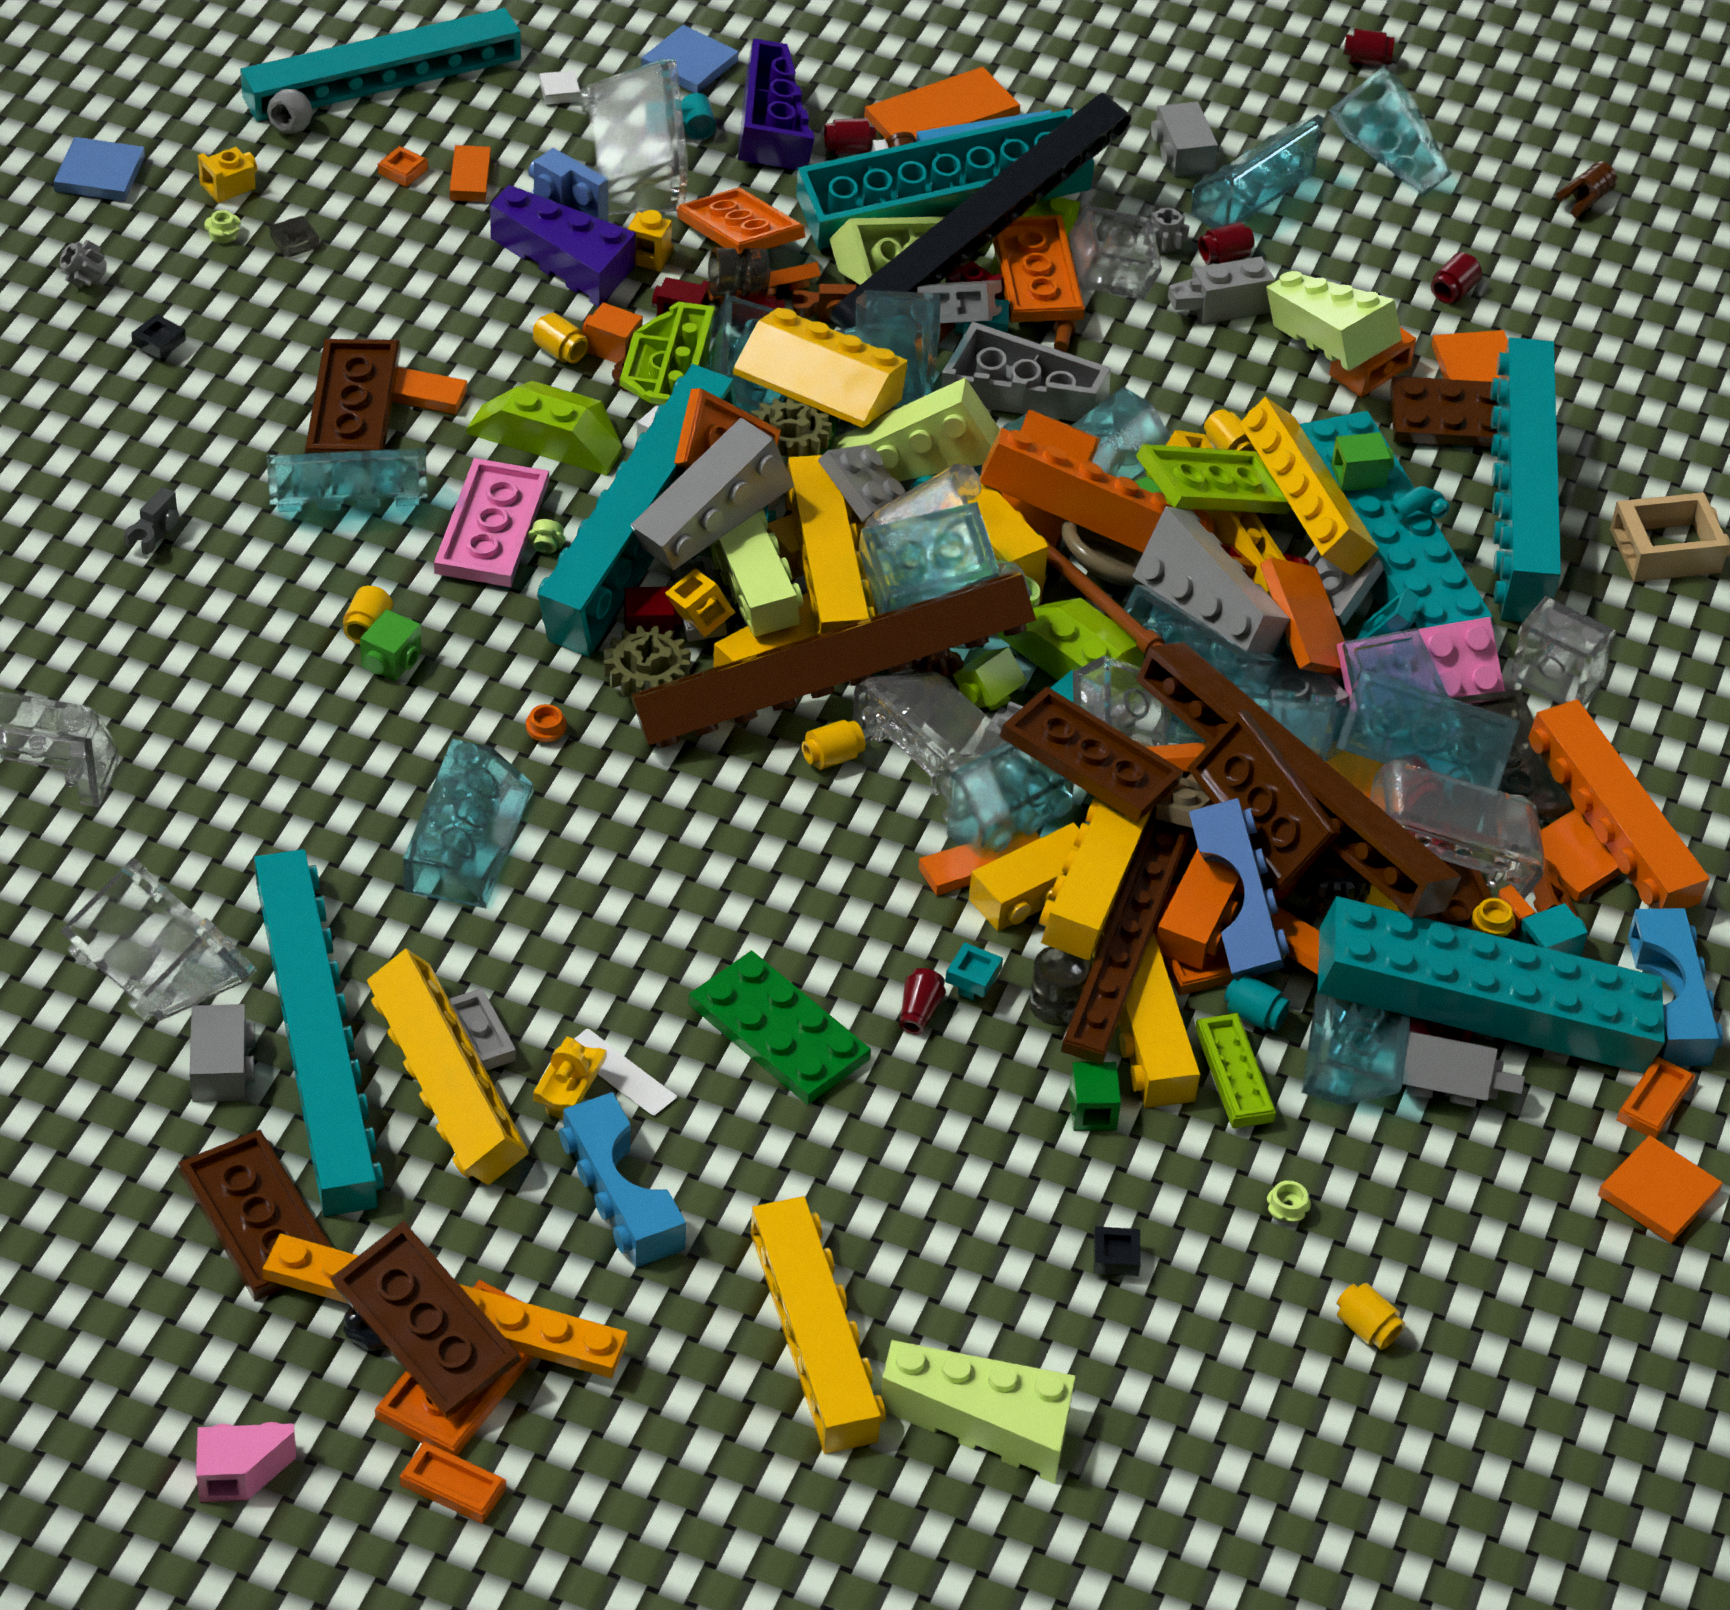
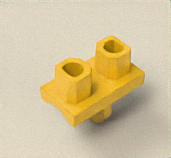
(568, 1076)

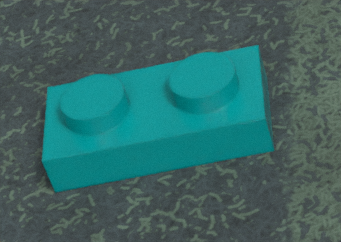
(1393, 617)

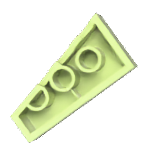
(1334, 317)
(929, 433)
(758, 576)
(982, 1403)

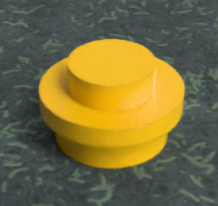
(1493, 917)

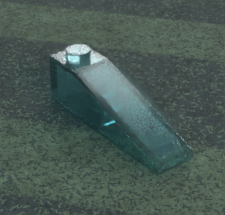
(1391, 129)

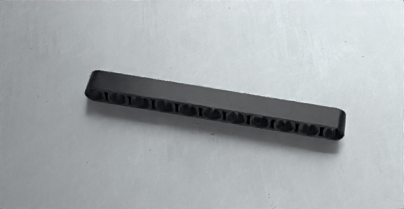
(995, 204)

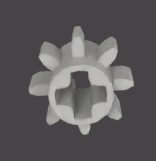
(1169, 229)
(83, 263)

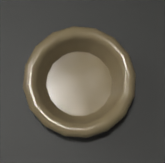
(1102, 555)

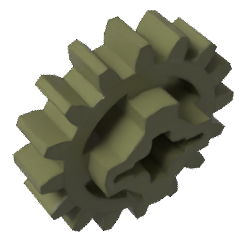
(802, 428)
(645, 660)

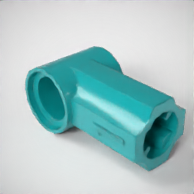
(698, 116)

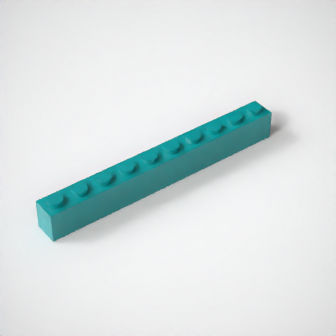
(316, 1035)

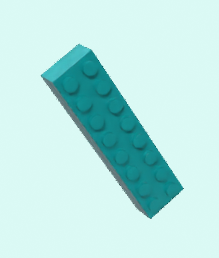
(922, 176)
(1525, 478)
(1410, 549)
(606, 556)
(1490, 985)

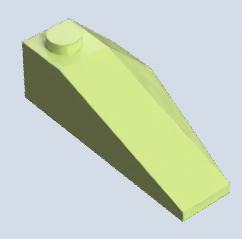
(870, 243)

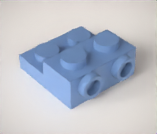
(570, 183)

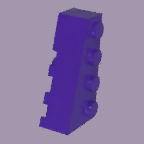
(773, 116)
(564, 241)

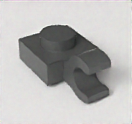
(155, 520)

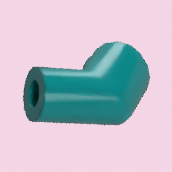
(1421, 499)

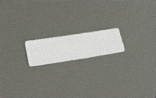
(628, 1077)

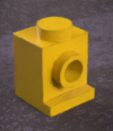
(227, 173)
(655, 234)
(700, 602)

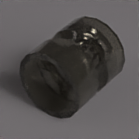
(739, 272)
(1057, 985)

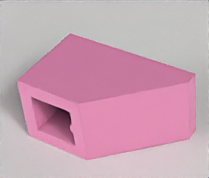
(241, 1459)

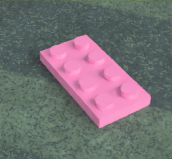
(491, 522)
(1462, 656)

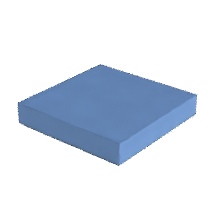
(696, 55)
(99, 169)

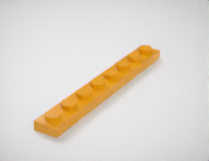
(524, 1325)

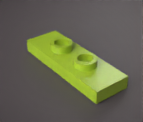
(1235, 1070)

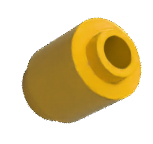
(560, 338)
(1225, 431)
(365, 610)
(833, 744)
(1370, 1315)

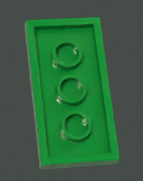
(779, 1027)

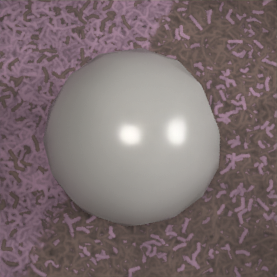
(289, 111)

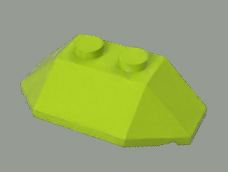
(666, 350)
(550, 425)
(1071, 636)

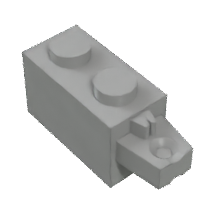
(1224, 291)
(1455, 1068)

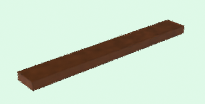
(1125, 941)

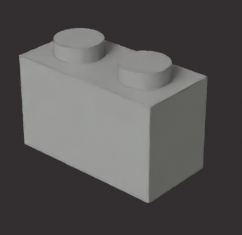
(1185, 139)
(220, 1053)

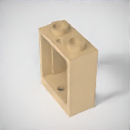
(1669, 560)

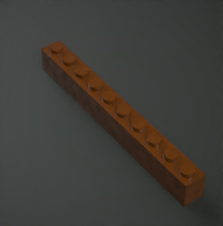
(833, 658)
(1368, 837)

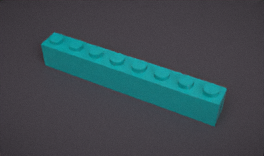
(386, 61)

